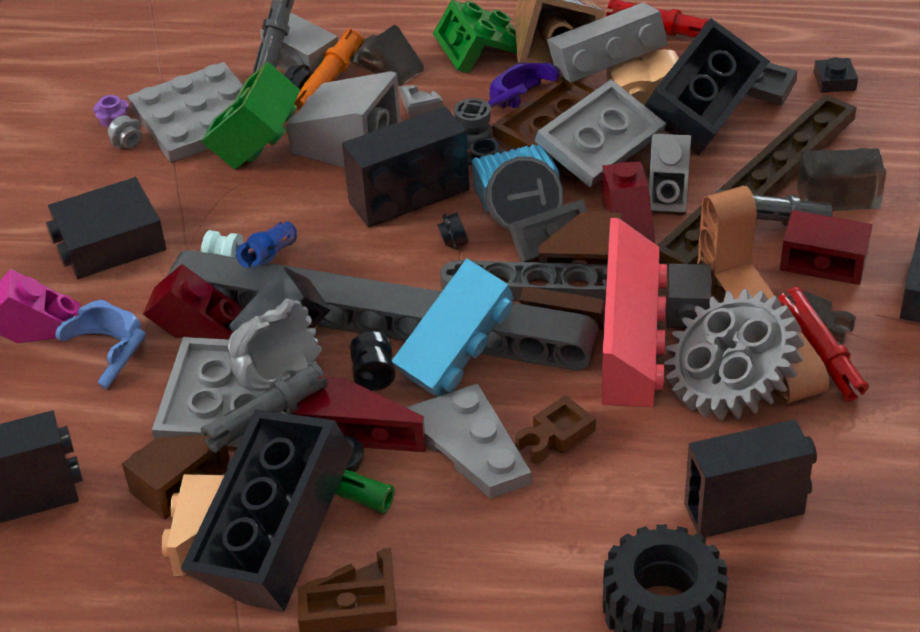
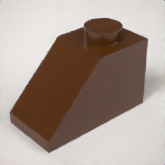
(580, 240)
(159, 468)

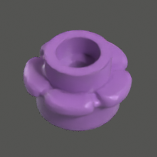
(110, 108)

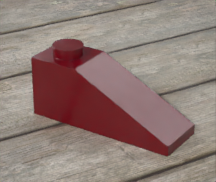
(366, 416)

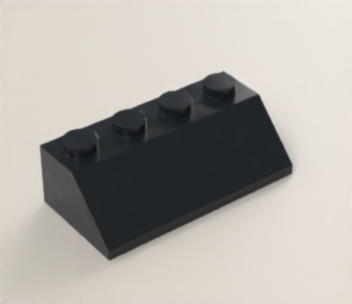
(269, 508)

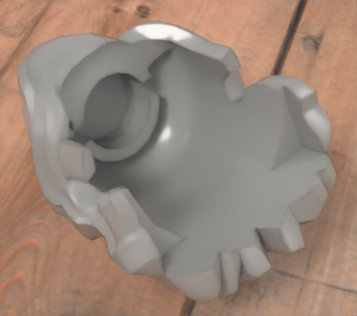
(273, 346)

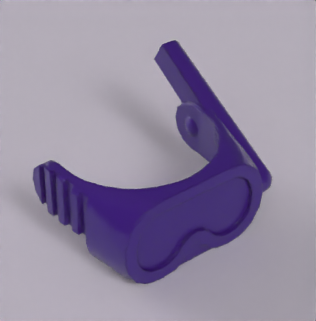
(516, 80)

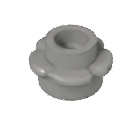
(124, 132)

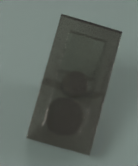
(389, 53)

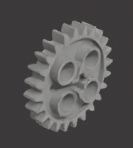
(734, 354)

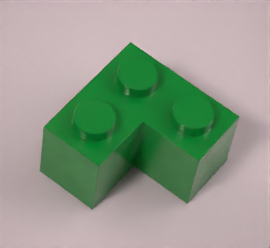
(253, 117)

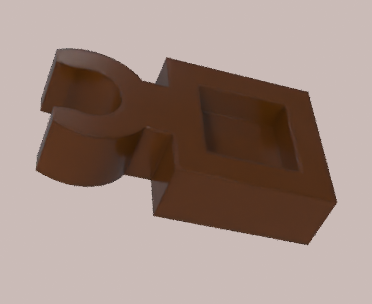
(557, 425)

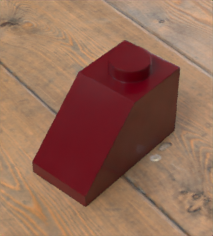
(627, 193)

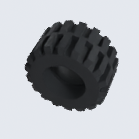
(668, 560)

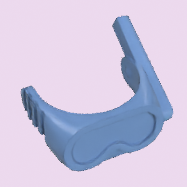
(110, 320)

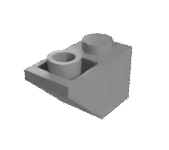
(669, 172)

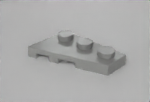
(475, 440)

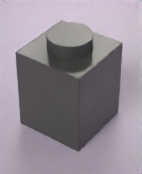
(687, 288)

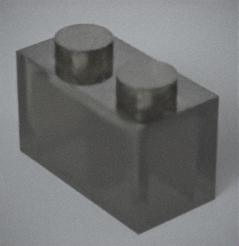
(843, 178)

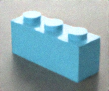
(454, 329)

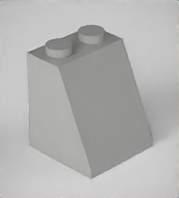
(341, 113)

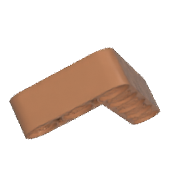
(727, 246)

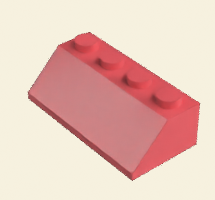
(632, 318)

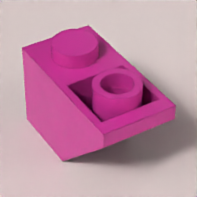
(31, 309)

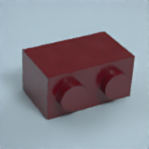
(825, 247)

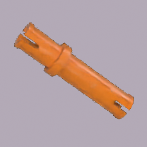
(335, 62)

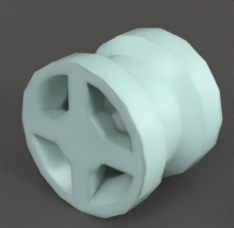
(221, 245)

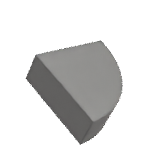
(419, 102)

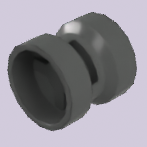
(475, 117)

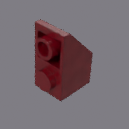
(191, 307)

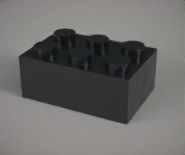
(706, 84)
(406, 166)

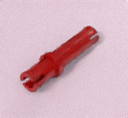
(673, 20)
(832, 354)

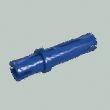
(266, 244)

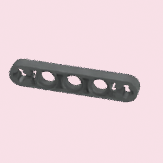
(557, 274)

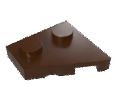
(350, 598)

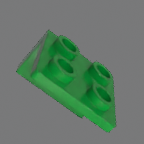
(468, 28)

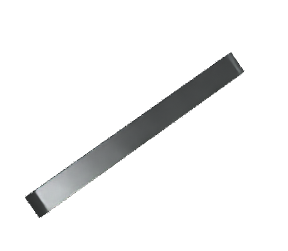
(395, 310)

